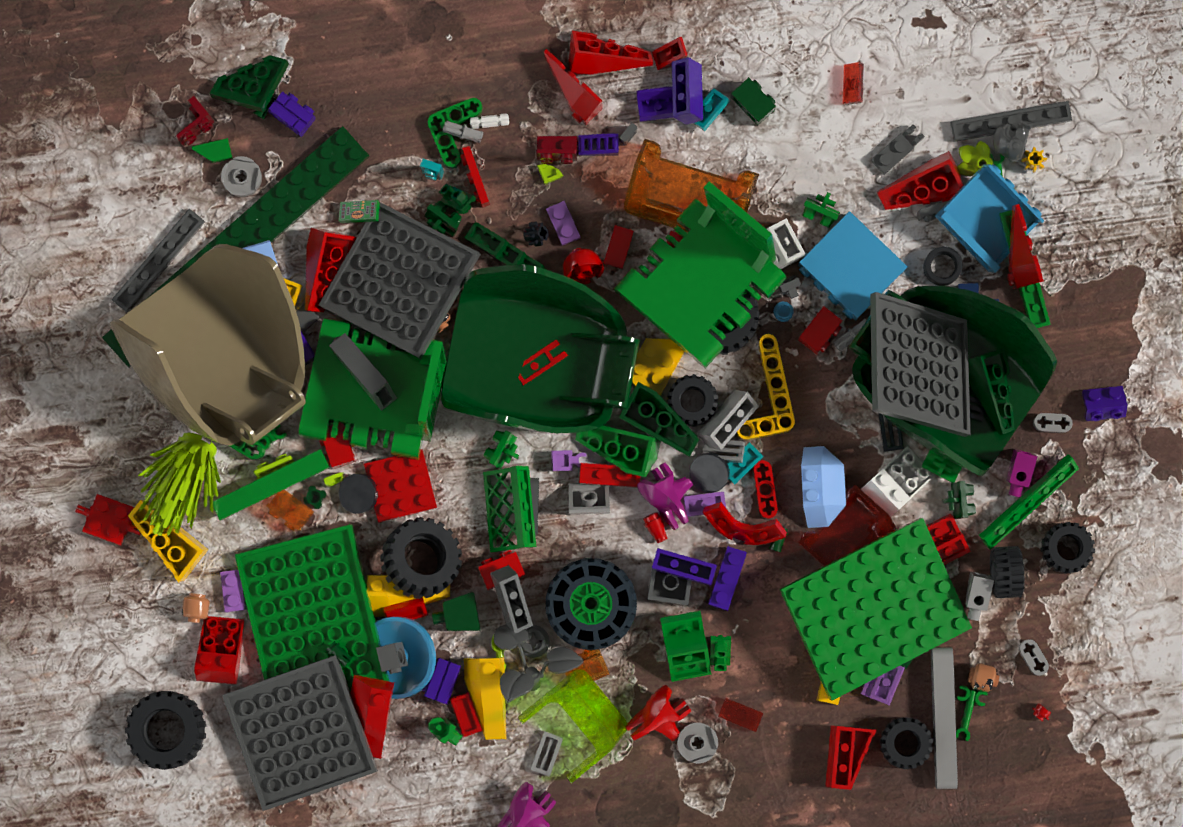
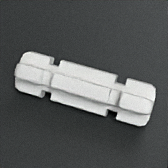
(489, 121)

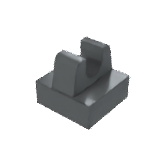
(789, 286)

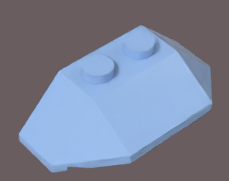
(822, 486)

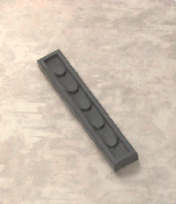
(987, 124)
(158, 260)

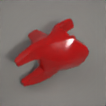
(659, 715)

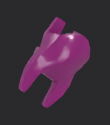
(666, 494)
(527, 810)

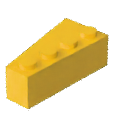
(178, 550)

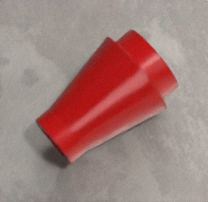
(655, 526)

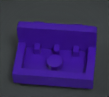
(655, 103)
(1105, 403)

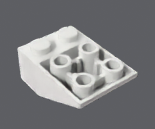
(786, 244)
(898, 482)

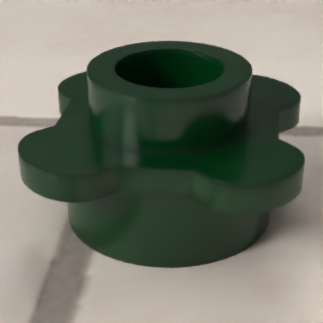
(312, 491)

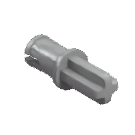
(462, 131)
(846, 339)

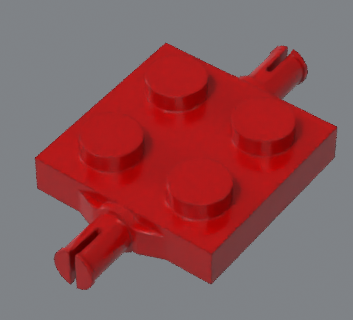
(108, 520)

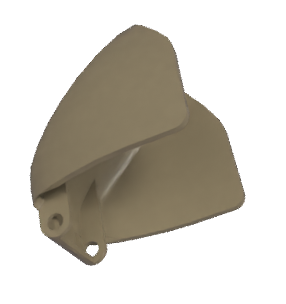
(220, 346)

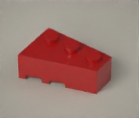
(846, 754)

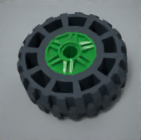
(591, 580)

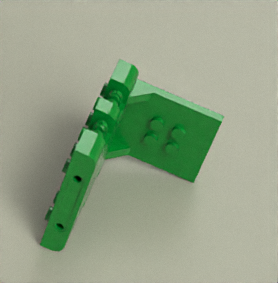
(705, 275)
(338, 397)

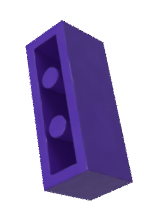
(687, 91)
(684, 567)
(727, 578)

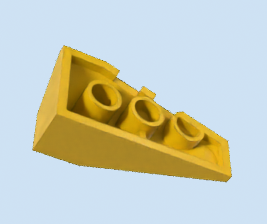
(383, 594)
(483, 684)

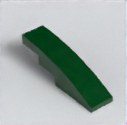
(498, 247)

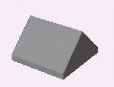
(588, 499)

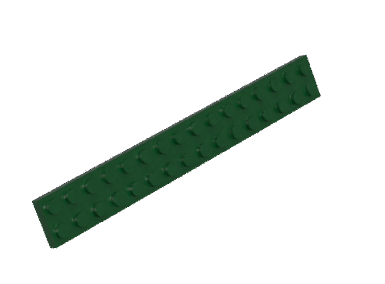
(282, 203)

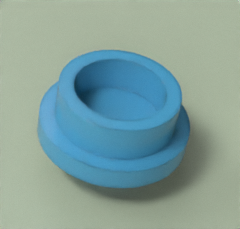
(783, 311)

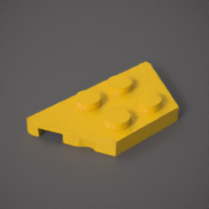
(656, 363)

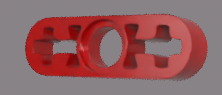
(761, 505)

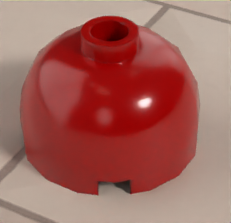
(583, 265)

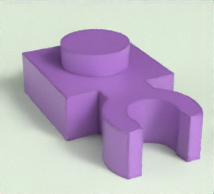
(564, 460)

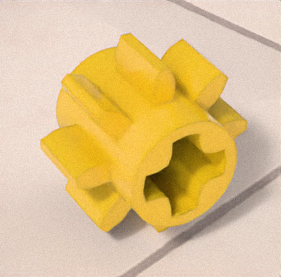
(1038, 156)

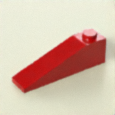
(597, 56)
(580, 98)
(928, 183)
(324, 257)
(1023, 266)
(373, 703)

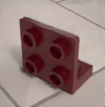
(201, 124)
(556, 149)

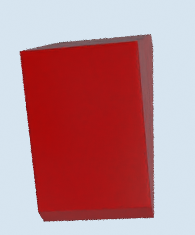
(669, 52)

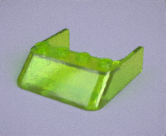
(590, 712)

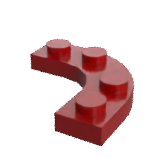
(751, 534)

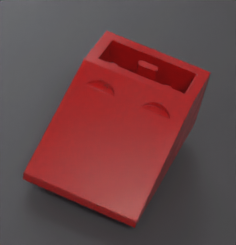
(219, 650)

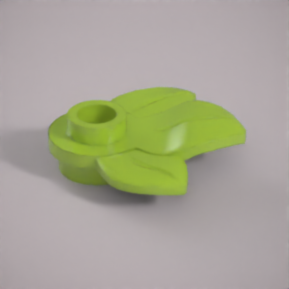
(973, 157)

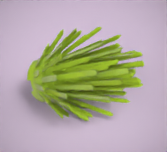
(190, 465)

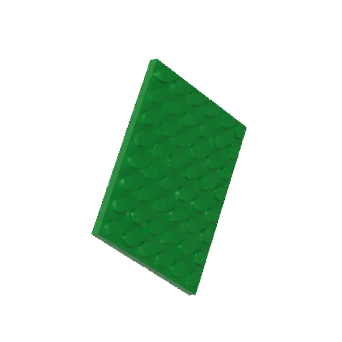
(305, 599)
(875, 608)

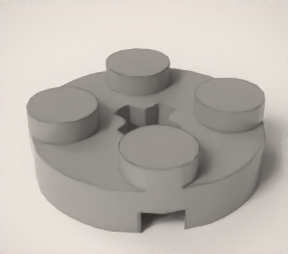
(235, 167)
(691, 752)

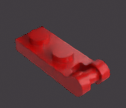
(534, 366)

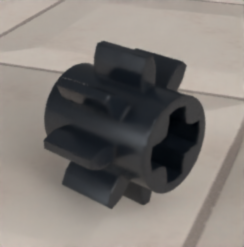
(535, 233)

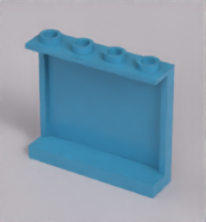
(975, 218)
(851, 266)

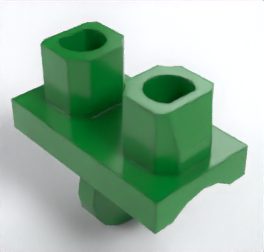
(812, 206)
(504, 450)
(941, 467)
(720, 652)
(444, 730)

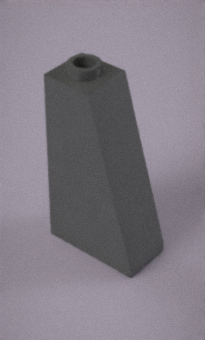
(363, 371)

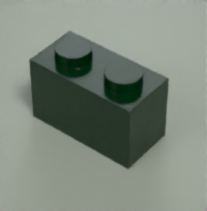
(753, 101)

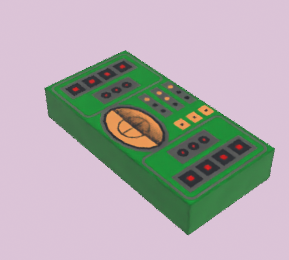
(359, 211)

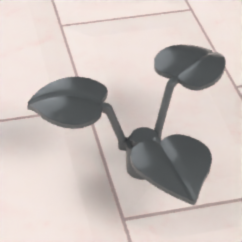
(516, 684)

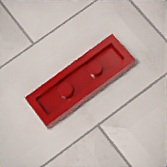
(474, 177)
(606, 475)

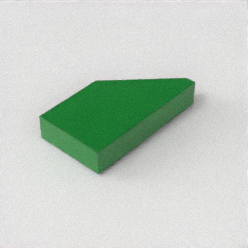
(215, 151)

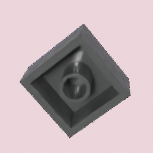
(669, 588)

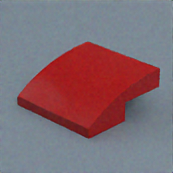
(948, 539)

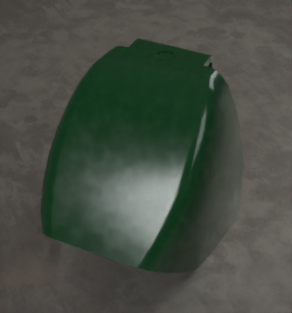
(509, 317)
(989, 328)

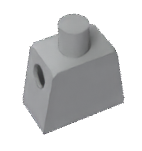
(978, 585)

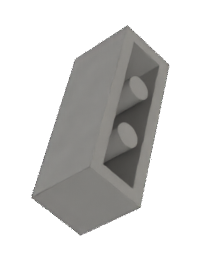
(728, 419)

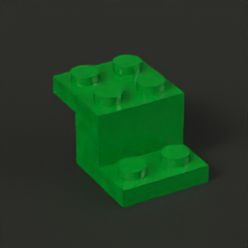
(685, 646)

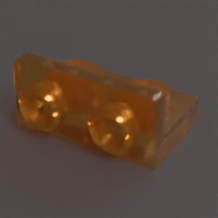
(290, 509)
(593, 664)

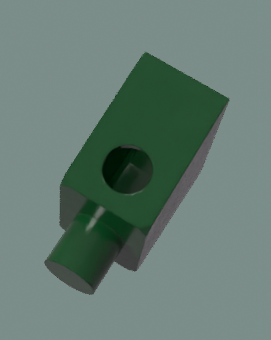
(459, 614)

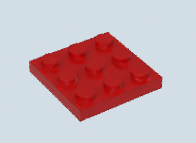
(401, 486)

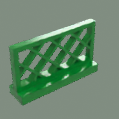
(521, 507)

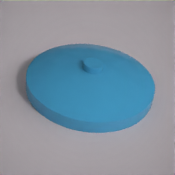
(418, 651)

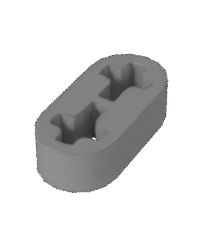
(1051, 428)
(1029, 659)

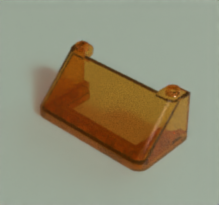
(665, 188)

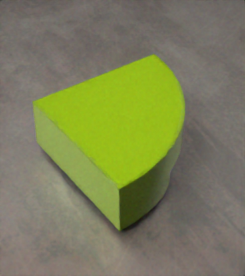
(549, 173)
(334, 479)

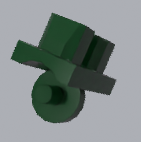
(456, 198)
(440, 221)
(958, 500)

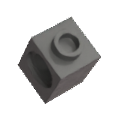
(392, 657)

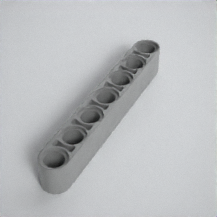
(944, 718)

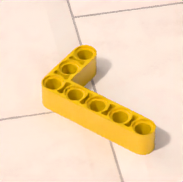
(774, 393)

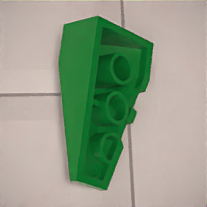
(625, 449)

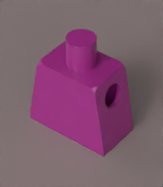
(1020, 462)

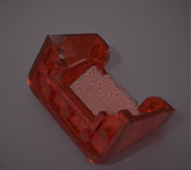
(853, 528)

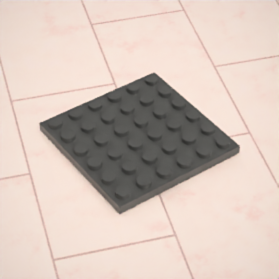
(399, 280)
(919, 365)
(300, 733)

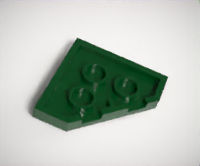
(251, 84)

